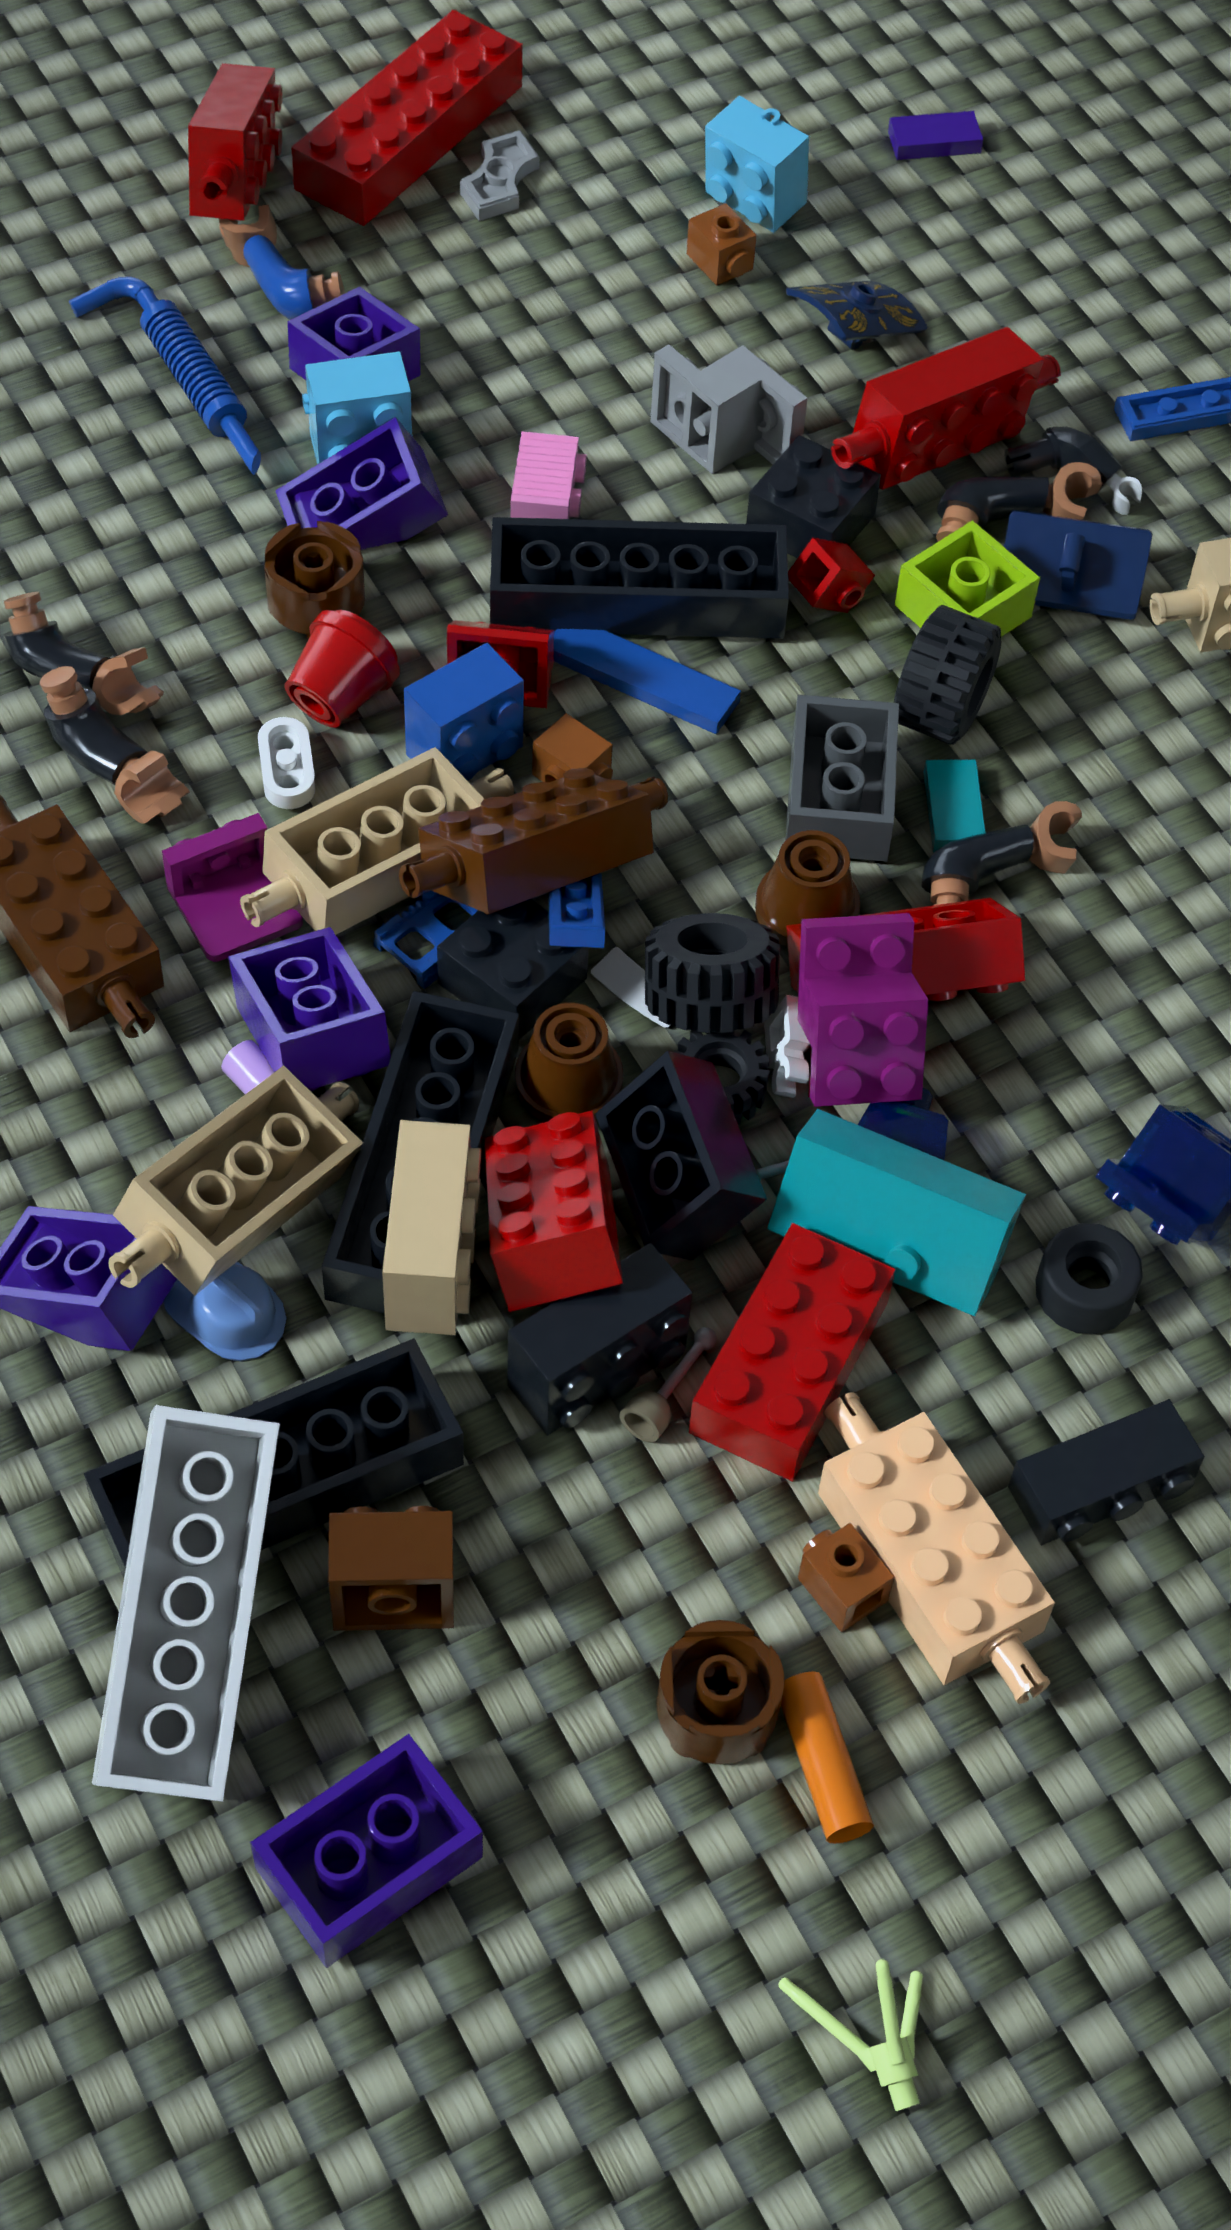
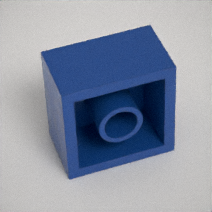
(467, 711)

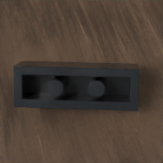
(1106, 1473)

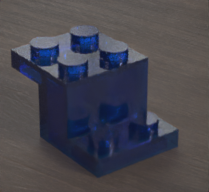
(1175, 1175)

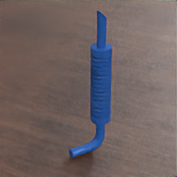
(184, 358)

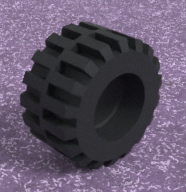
(947, 674)
(712, 972)

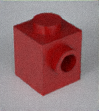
(830, 575)

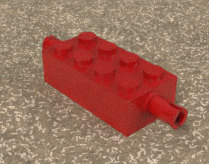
(233, 141)
(945, 407)

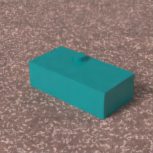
(899, 1207)

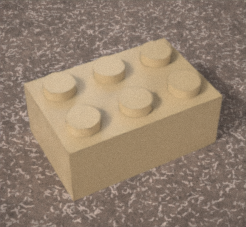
(431, 1228)

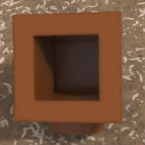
(721, 244)
(569, 747)
(844, 1576)

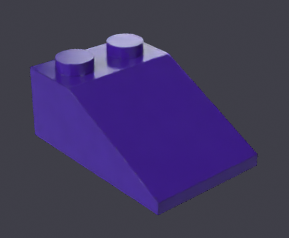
(371, 488)
(61, 1278)

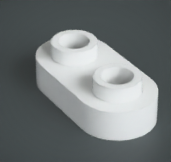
(287, 766)

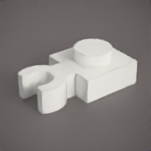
(785, 1048)

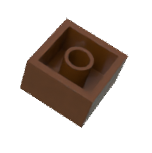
(391, 1569)

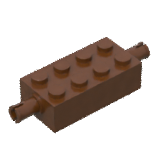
(535, 840)
(73, 924)

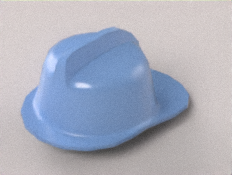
(232, 1315)

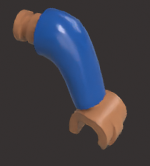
(287, 288)

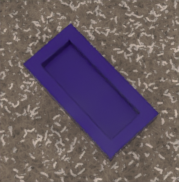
(935, 135)

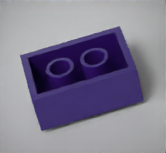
(310, 1009)
(367, 1850)

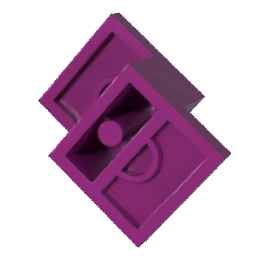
(862, 1009)

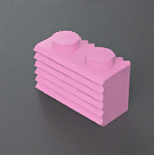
(547, 477)

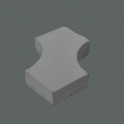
(493, 186)

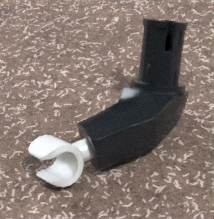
(1067, 445)

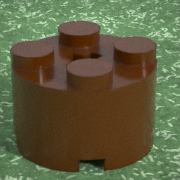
(313, 573)
(713, 1725)

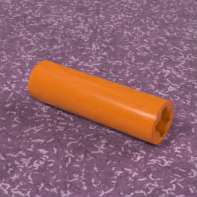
(825, 1758)

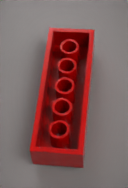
(407, 117)

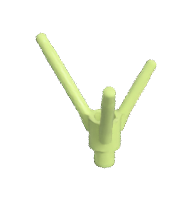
(890, 2059)

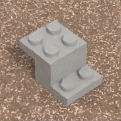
(725, 407)

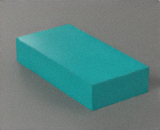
(953, 800)

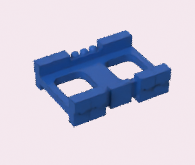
(420, 920)

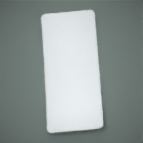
(625, 980)

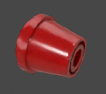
(341, 667)

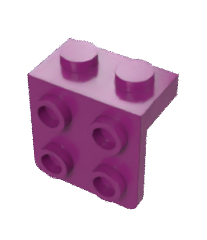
(209, 879)

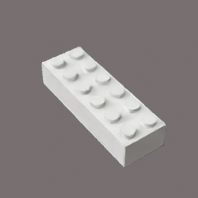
(186, 1604)

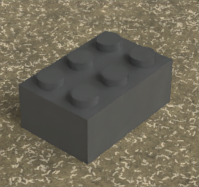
(844, 772)

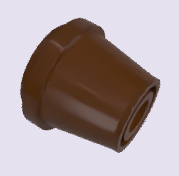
(807, 883)
(568, 1064)

